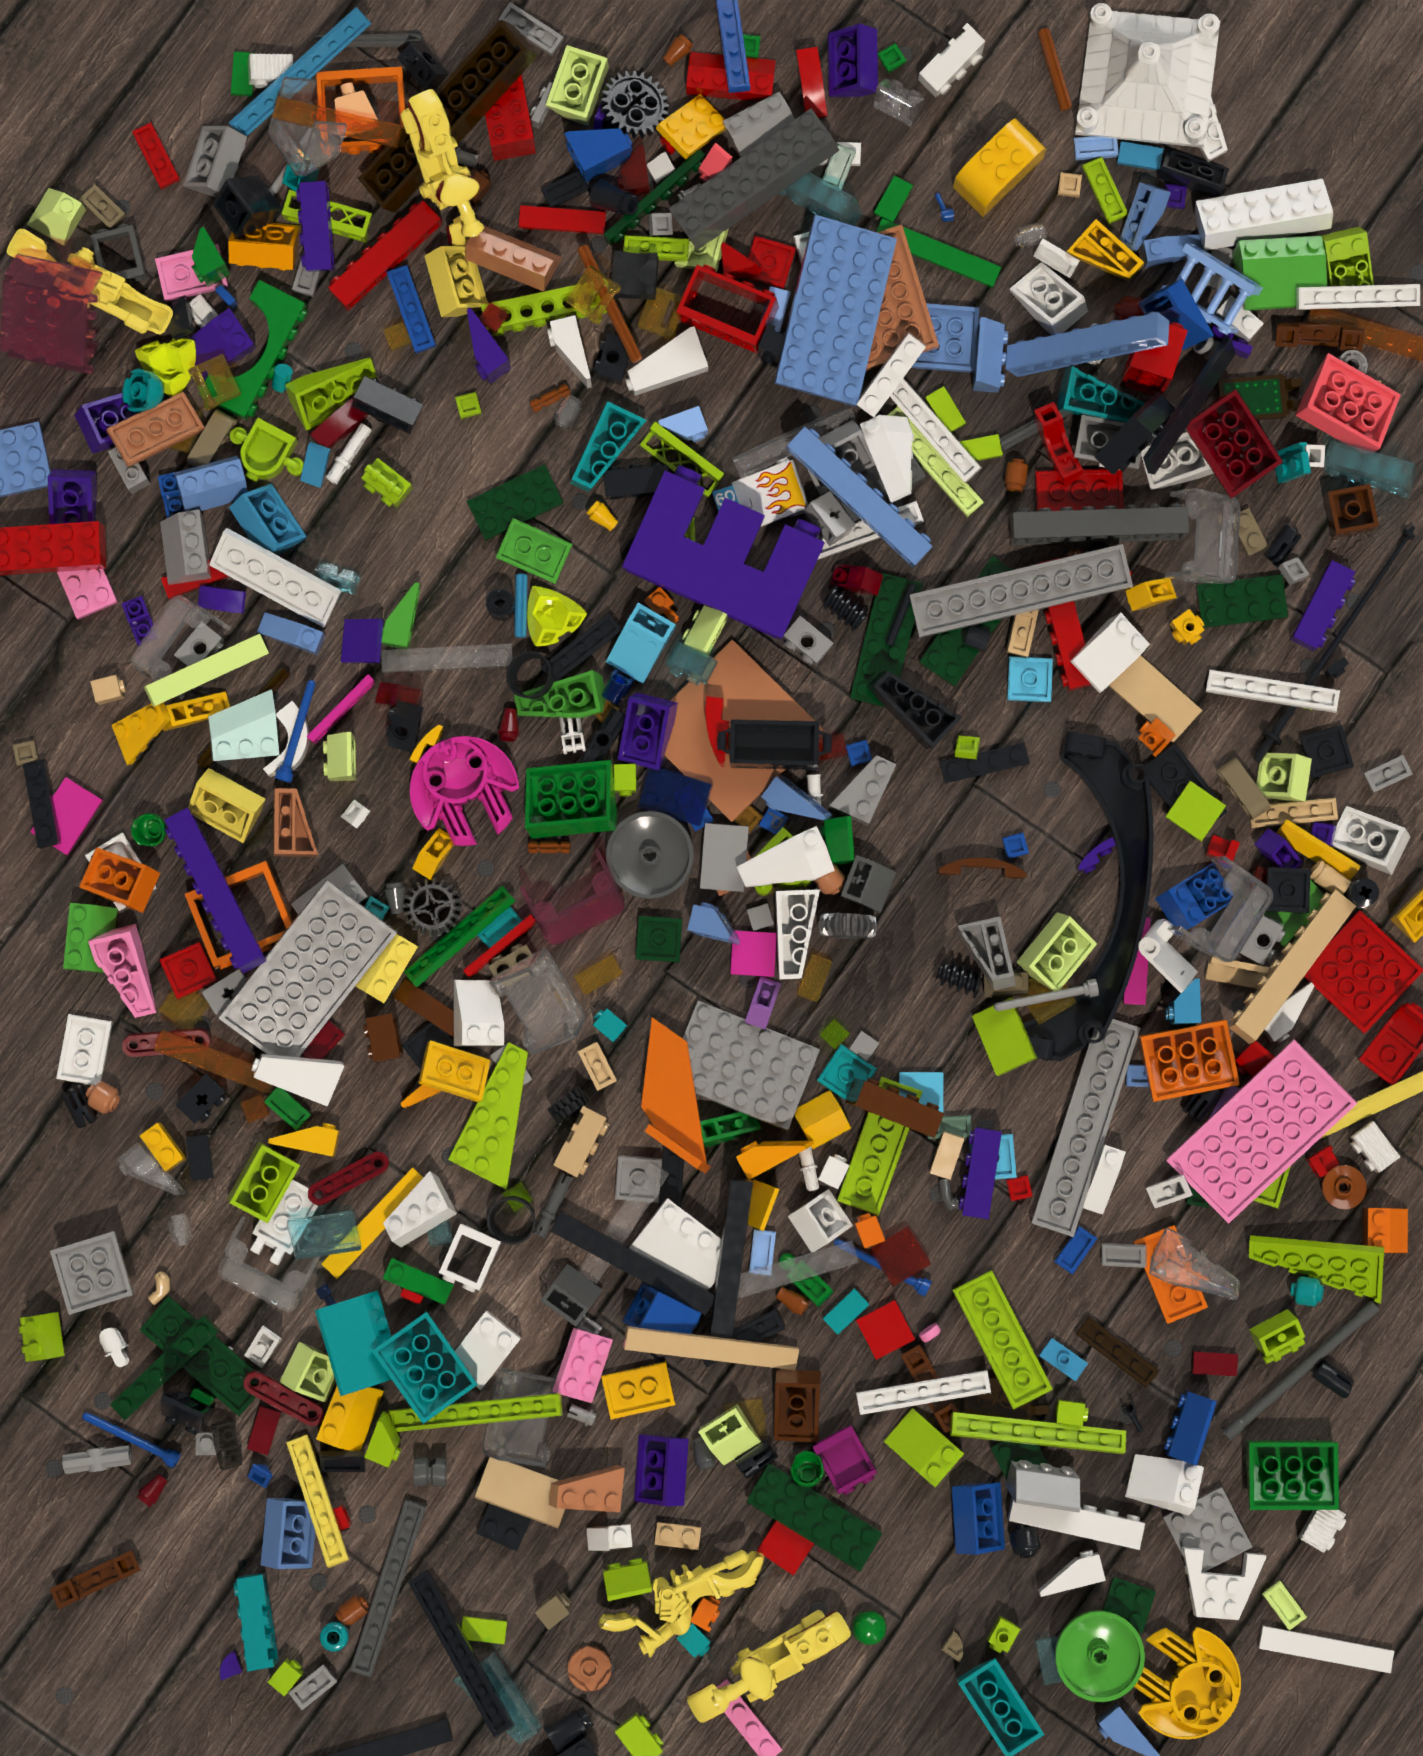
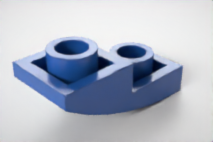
(170, 494)

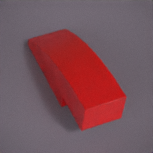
(811, 81)
(715, 724)

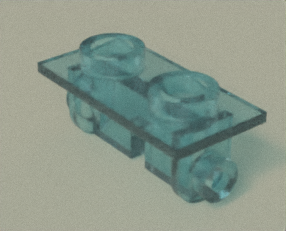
(346, 581)

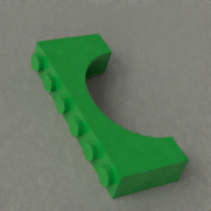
(283, 318)

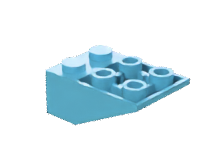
(641, 643)

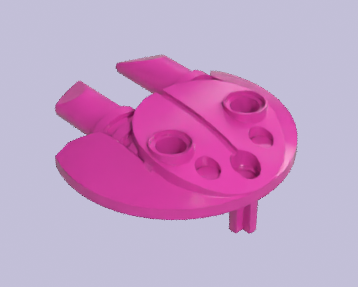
(460, 784)

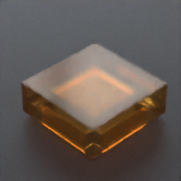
(255, 1109)

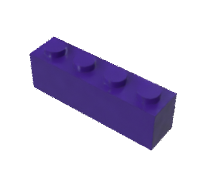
(316, 225)
(1323, 605)
(982, 1172)

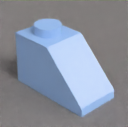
(686, 425)

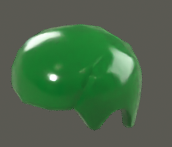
(148, 830)
(807, 1469)
(868, 1627)

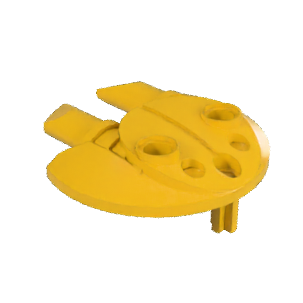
(1190, 1685)

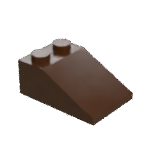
(797, 1405)

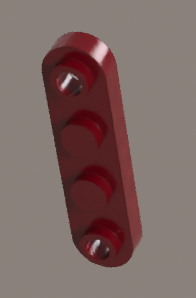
(148, 1040)
(348, 1178)
(283, 1398)

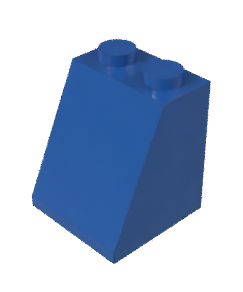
(598, 150)
(660, 1312)

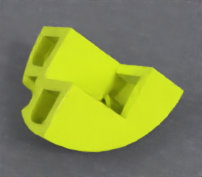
(169, 362)
(551, 615)

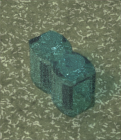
(691, 663)

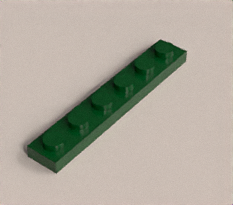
(661, 192)
(165, 1367)

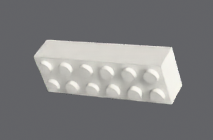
(1263, 214)

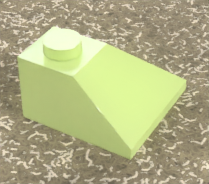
(57, 216)

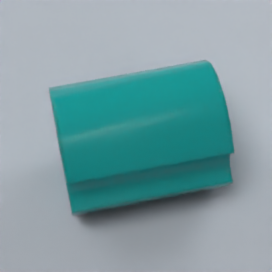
(281, 376)

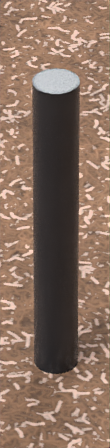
(900, 615)

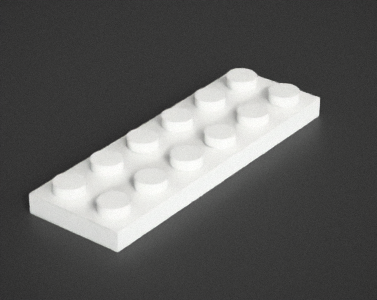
(275, 577)

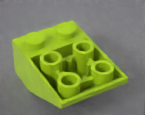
(1348, 258)

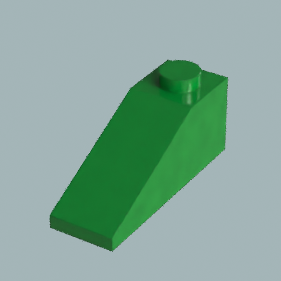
(727, 1128)
(418, 1281)

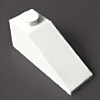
(1287, 1015)
(1104, 1179)
(1077, 1573)

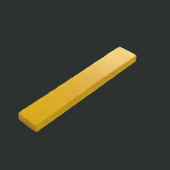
(372, 1224)

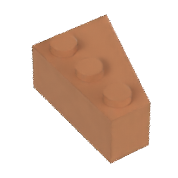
(290, 827)

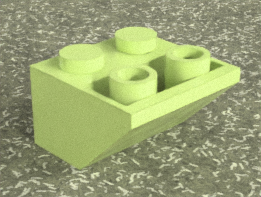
(729, 1435)

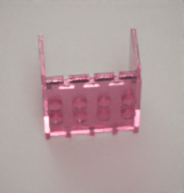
(49, 313)

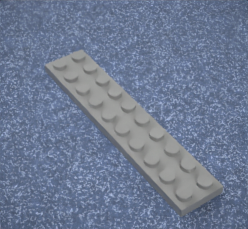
(1021, 590)
(1085, 1128)

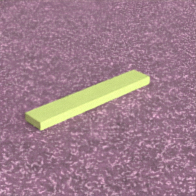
(941, 471)
(206, 670)

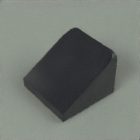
(977, 638)

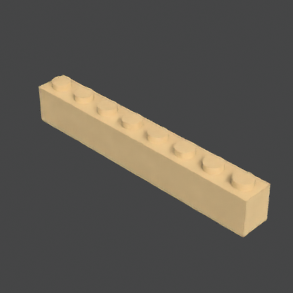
(1292, 966)

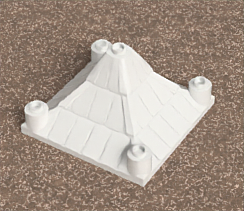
(1147, 77)

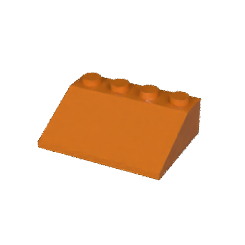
(1188, 1060)

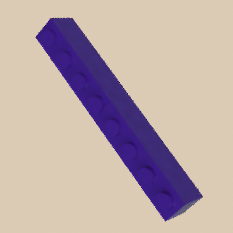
(215, 891)

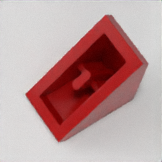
(737, 264)

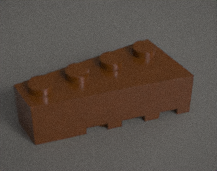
(894, 1106)

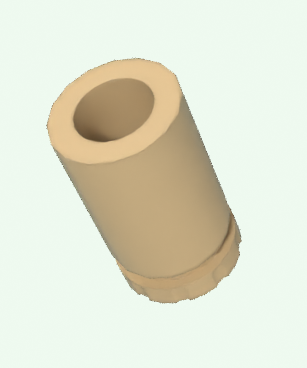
(1329, 878)

